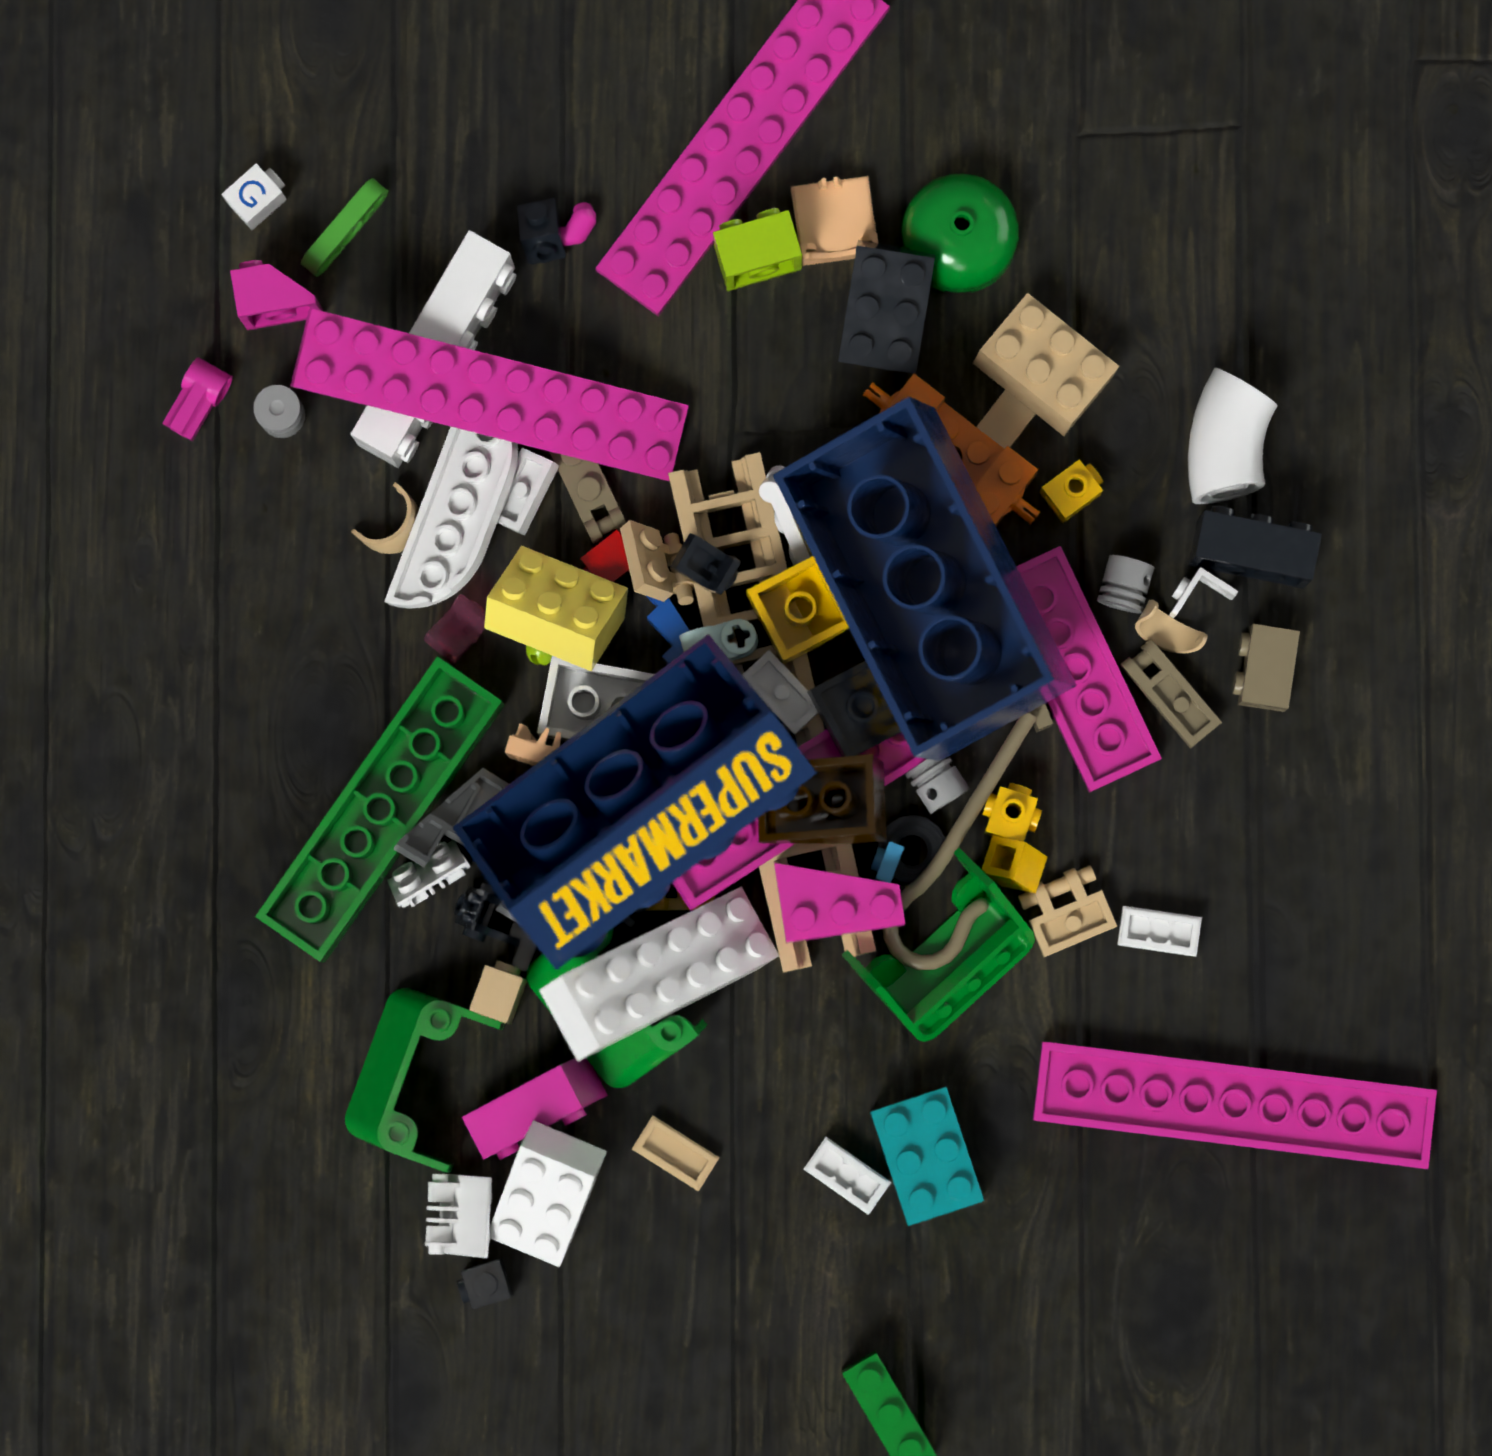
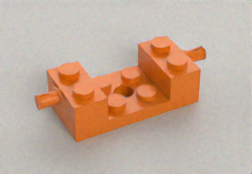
(995, 471)

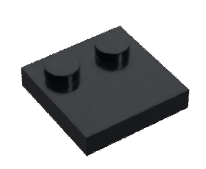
(854, 710)

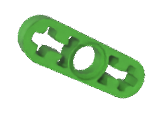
(344, 227)

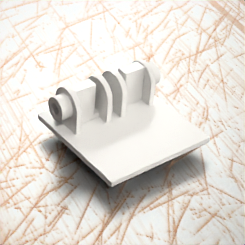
(412, 880)
(462, 1216)

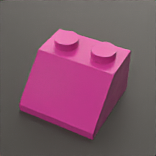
(268, 296)

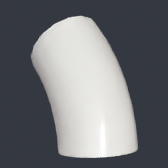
(1227, 439)

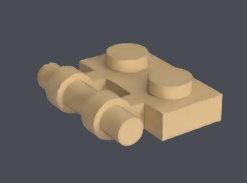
(649, 561)
(1072, 922)

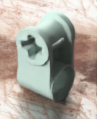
(721, 635)

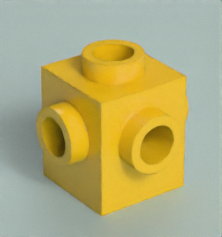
(1004, 826)

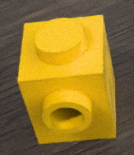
(1072, 490)
(1014, 864)

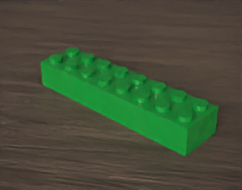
(378, 807)

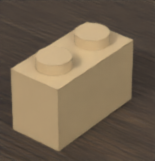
(499, 992)

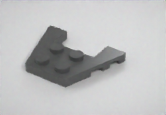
(423, 839)

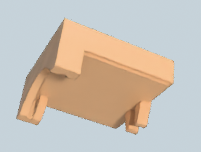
(833, 218)
(527, 749)

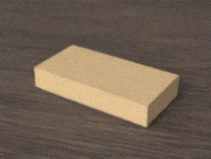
(1006, 420)
(675, 1153)

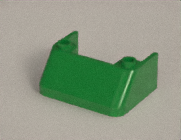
(935, 998)
(370, 1110)

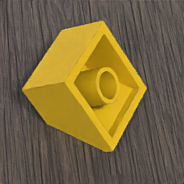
(797, 610)

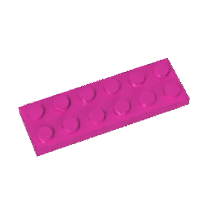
(1099, 713)

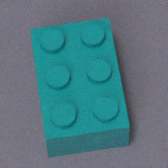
(926, 1156)

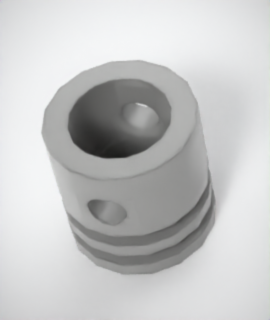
(279, 411)
(1125, 583)
(937, 783)

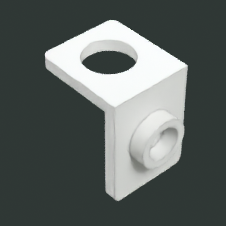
(1186, 587)

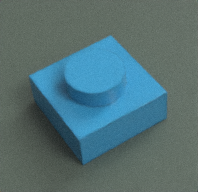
(887, 861)

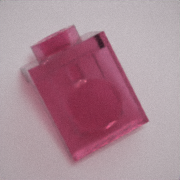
(457, 629)

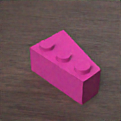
(834, 904)
(546, 1099)

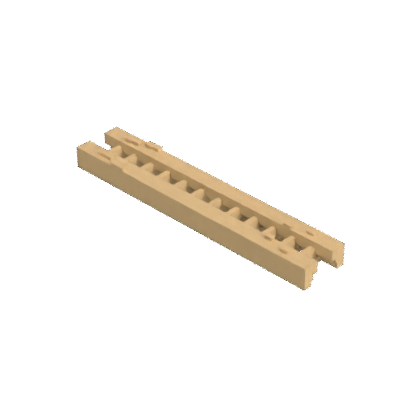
(714, 610)

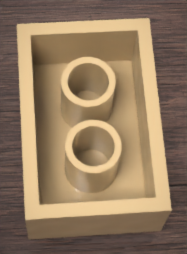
(1045, 364)

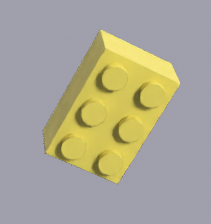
(556, 608)

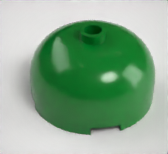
(967, 257)

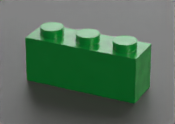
(886, 1408)

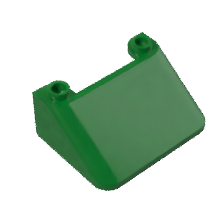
(635, 1054)

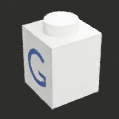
(255, 195)

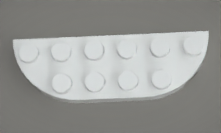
(454, 519)

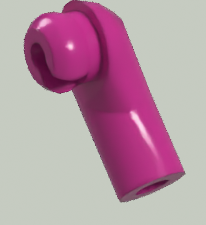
(579, 225)

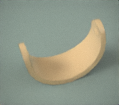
(398, 540)
(1168, 632)

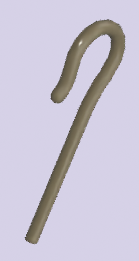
(945, 854)

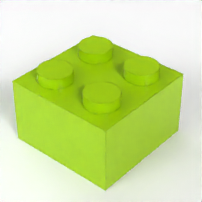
(757, 248)

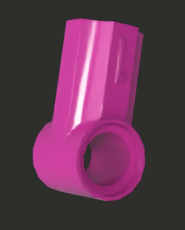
(202, 389)

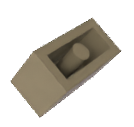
(1266, 667)

